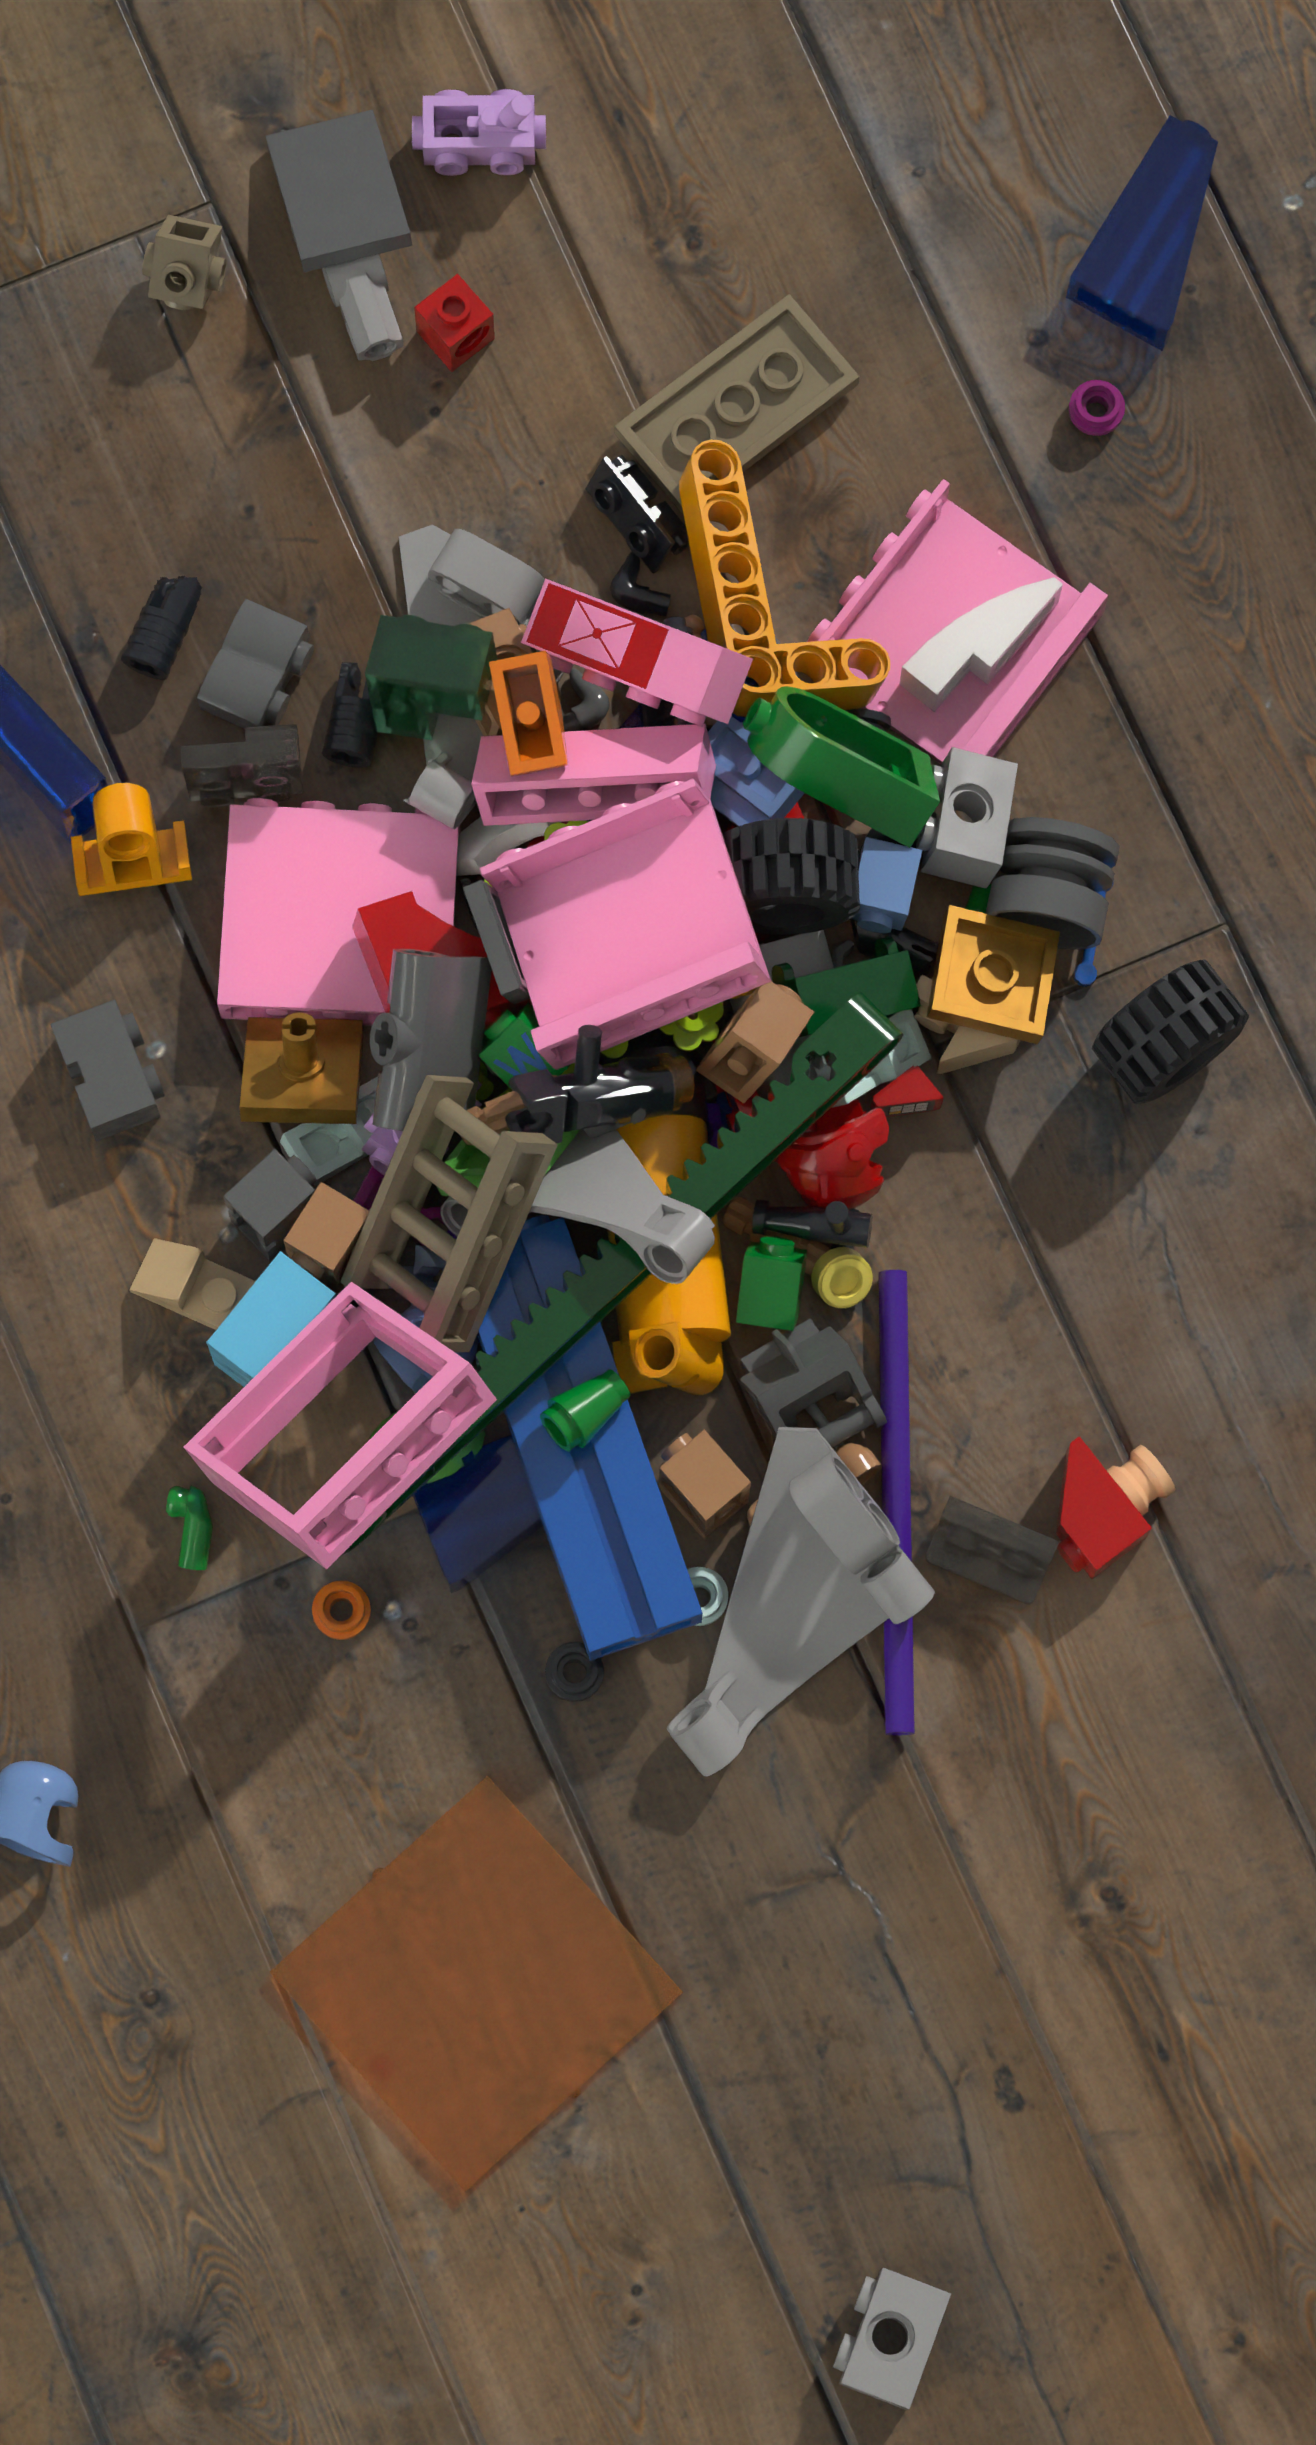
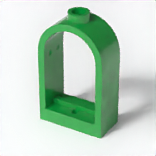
(844, 762)

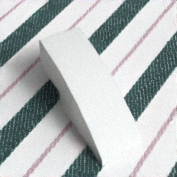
(978, 641)

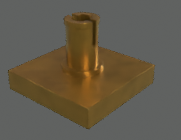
(993, 974)
(301, 1070)

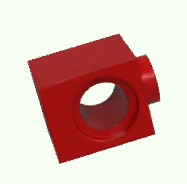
(454, 322)

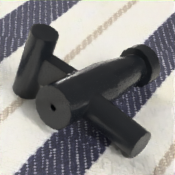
(816, 1224)

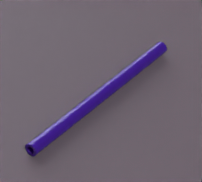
(896, 1487)

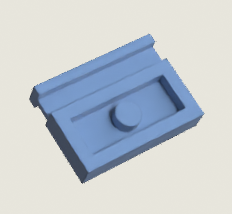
(742, 785)

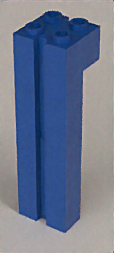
(597, 1499)

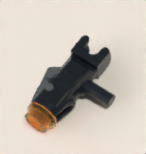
(599, 1095)

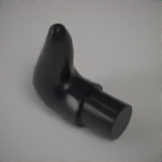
(634, 596)

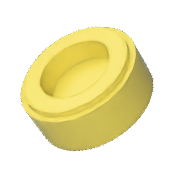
(842, 1277)

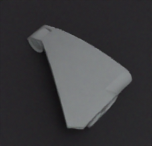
(451, 584)
(609, 1188)
(807, 1588)

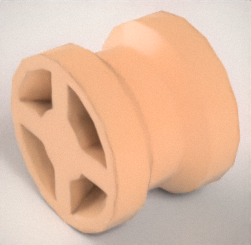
(1142, 1479)

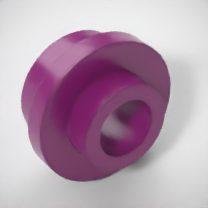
(1096, 392)

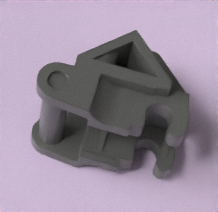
(803, 1369)

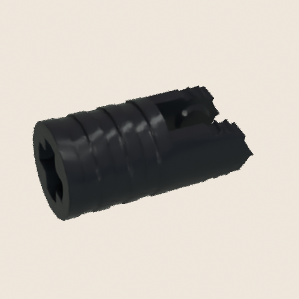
(162, 626)
(351, 725)

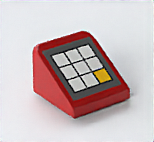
(908, 1094)

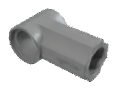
(364, 303)

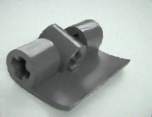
(430, 1028)

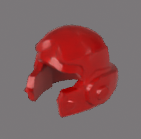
(834, 1157)

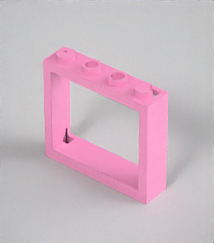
(383, 1465)

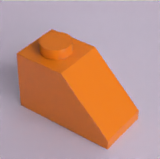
(529, 713)

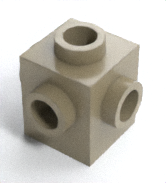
(184, 263)

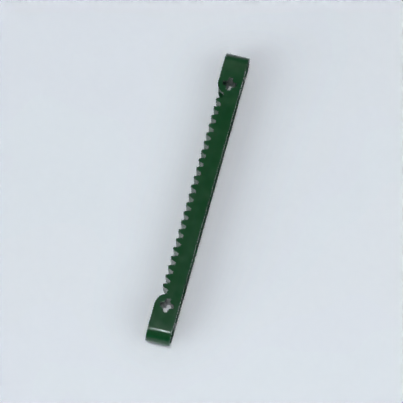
(848, 1042)

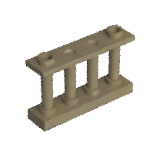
(488, 1232)

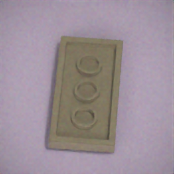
(743, 393)

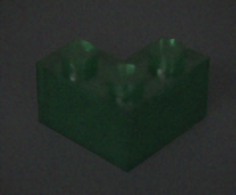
(426, 672)

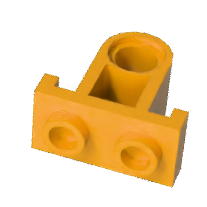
(128, 846)

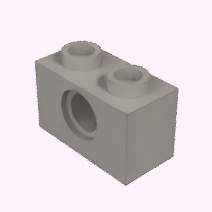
(984, 792)
(919, 2312)

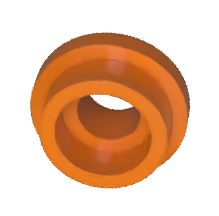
(336, 1592)

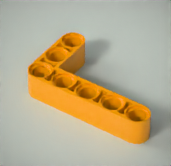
(747, 601)

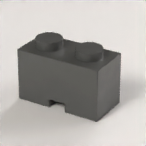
(102, 1050)
(270, 1201)

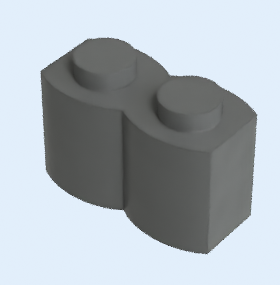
(255, 667)

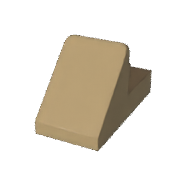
(968, 1044)
(189, 1283)

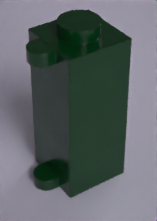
(883, 979)

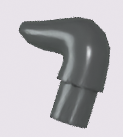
(593, 706)

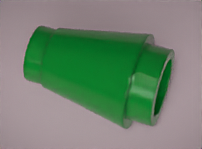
(584, 1409)

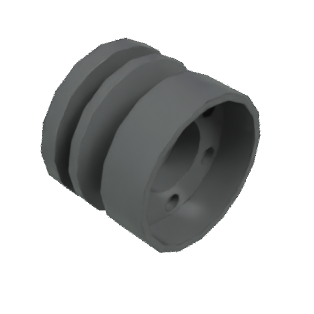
(1055, 878)

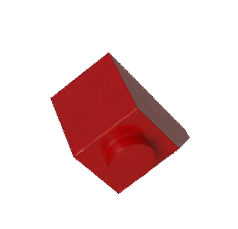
(1094, 1514)

